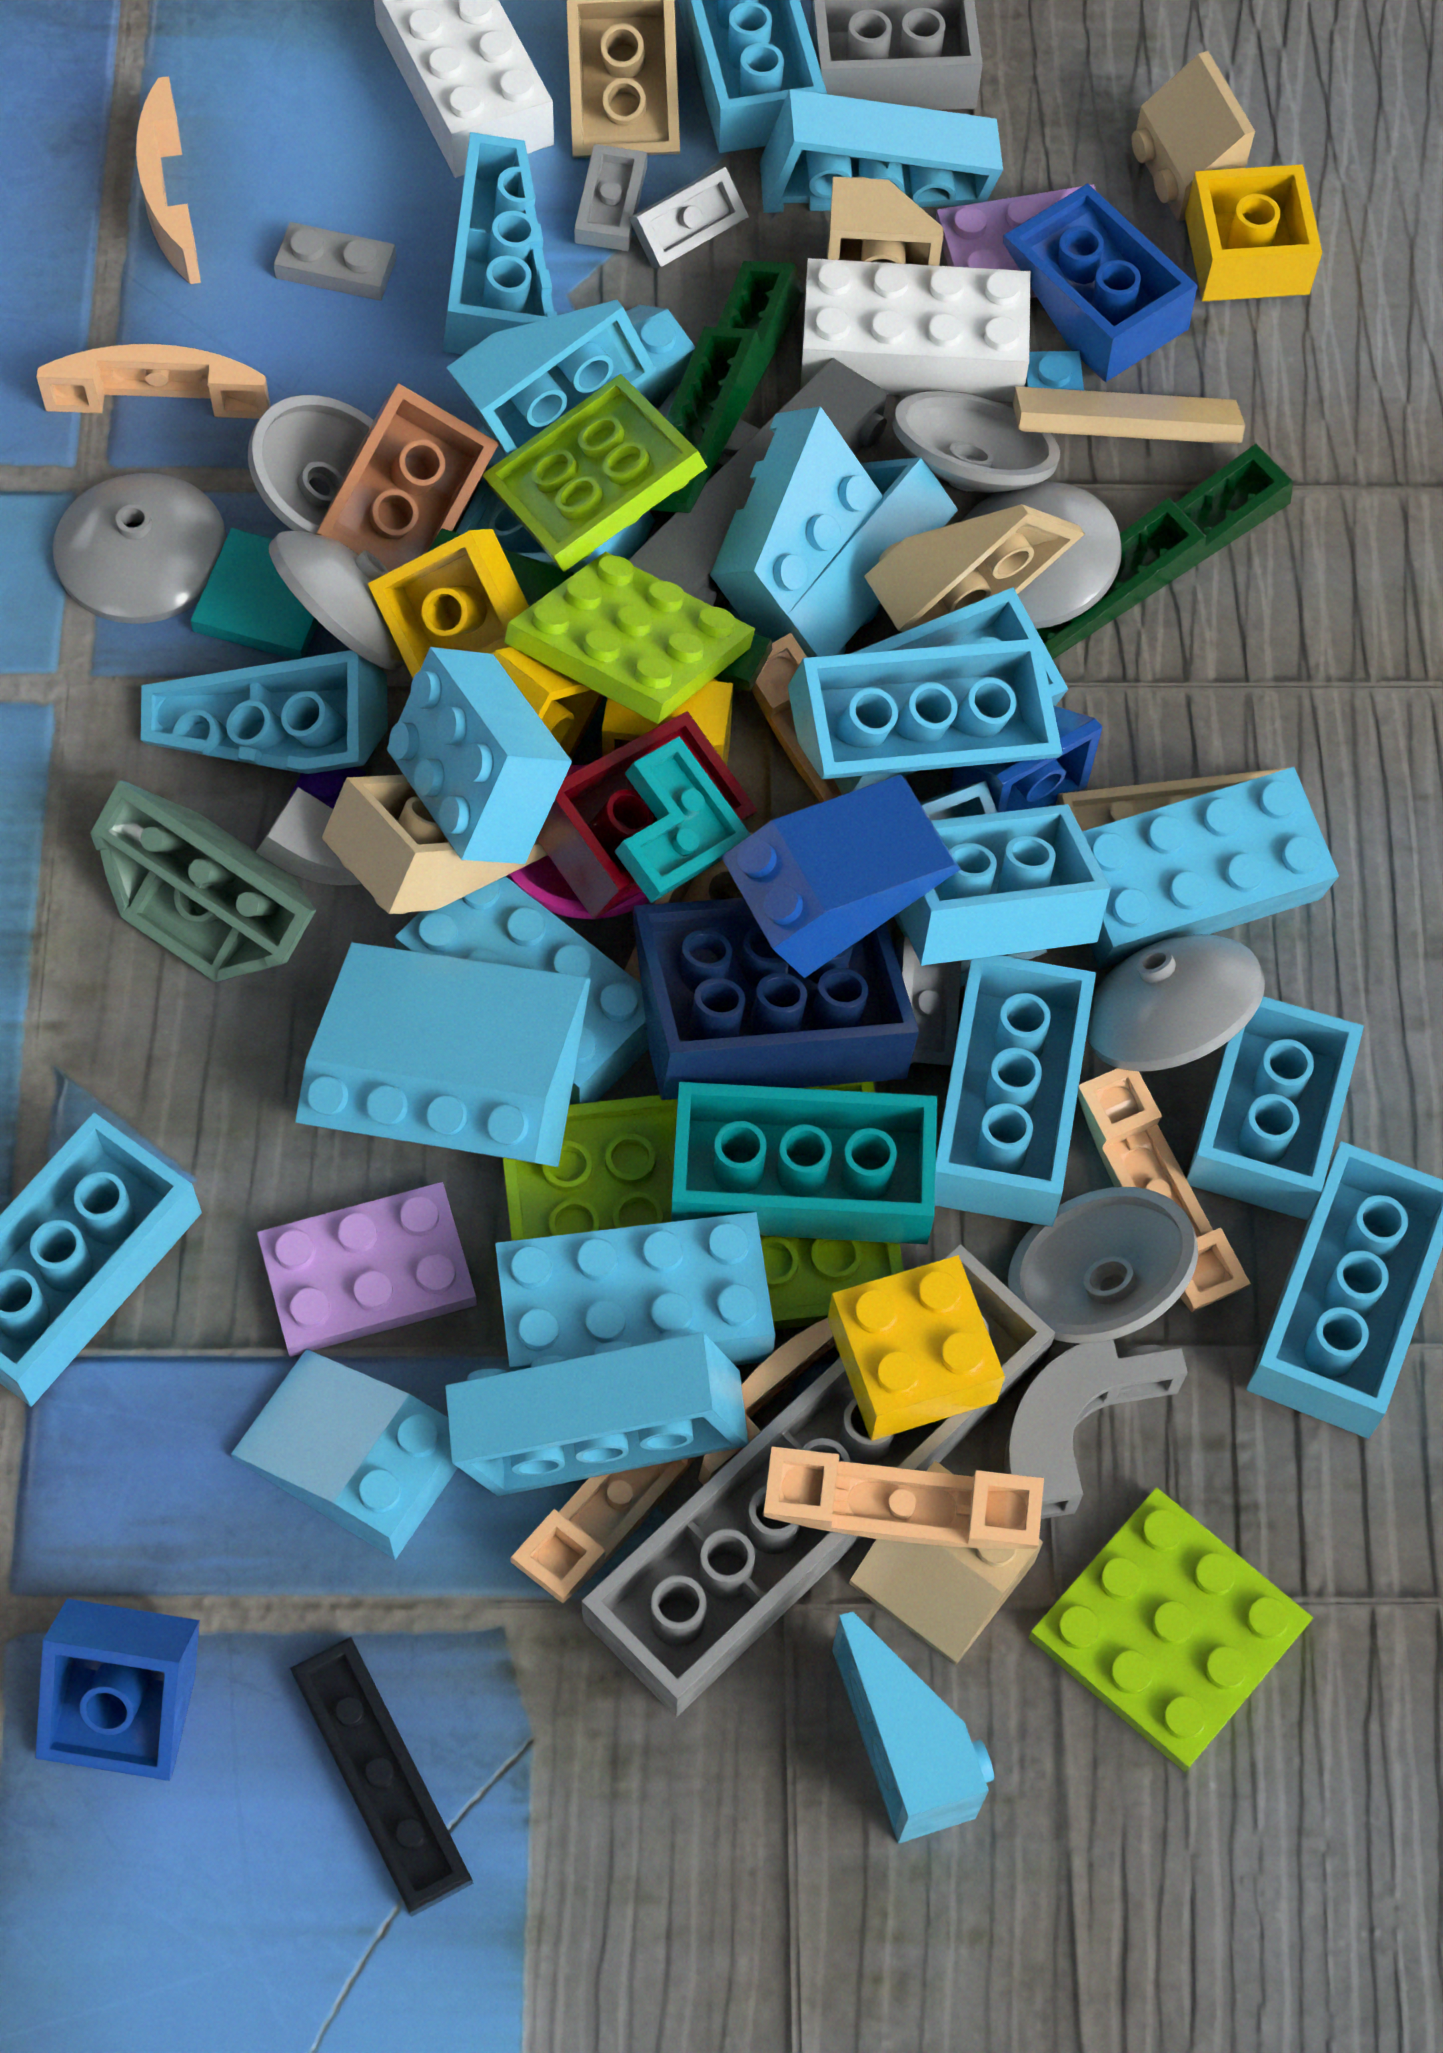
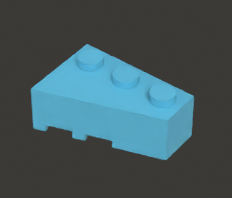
(797, 516)

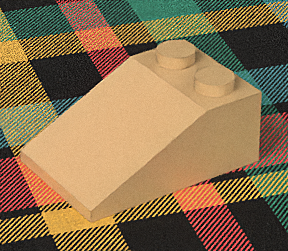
(623, 75)
(967, 562)
(399, 849)

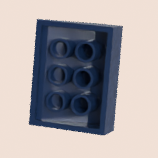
(741, 1015)

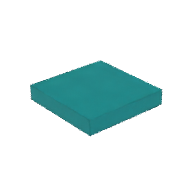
(251, 602)

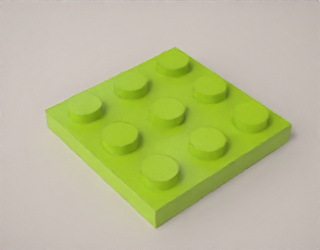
(594, 472)
(630, 636)
(1170, 1629)

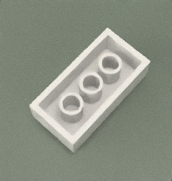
(467, 73)
(919, 326)

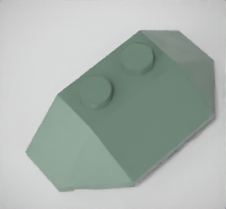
(197, 886)

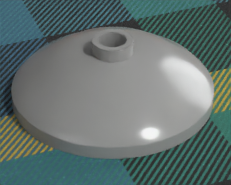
(973, 442)
(303, 454)
(145, 569)
(1080, 573)
(334, 589)
(1174, 1002)
(1105, 1264)

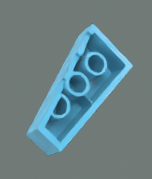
(922, 151)
(499, 247)

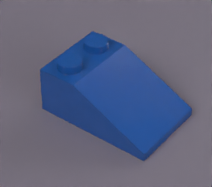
(1102, 281)
(839, 870)

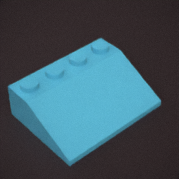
(446, 1053)

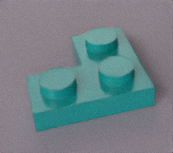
(692, 822)

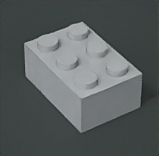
(899, 51)

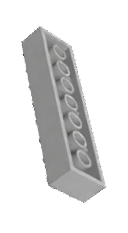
(727, 1572)

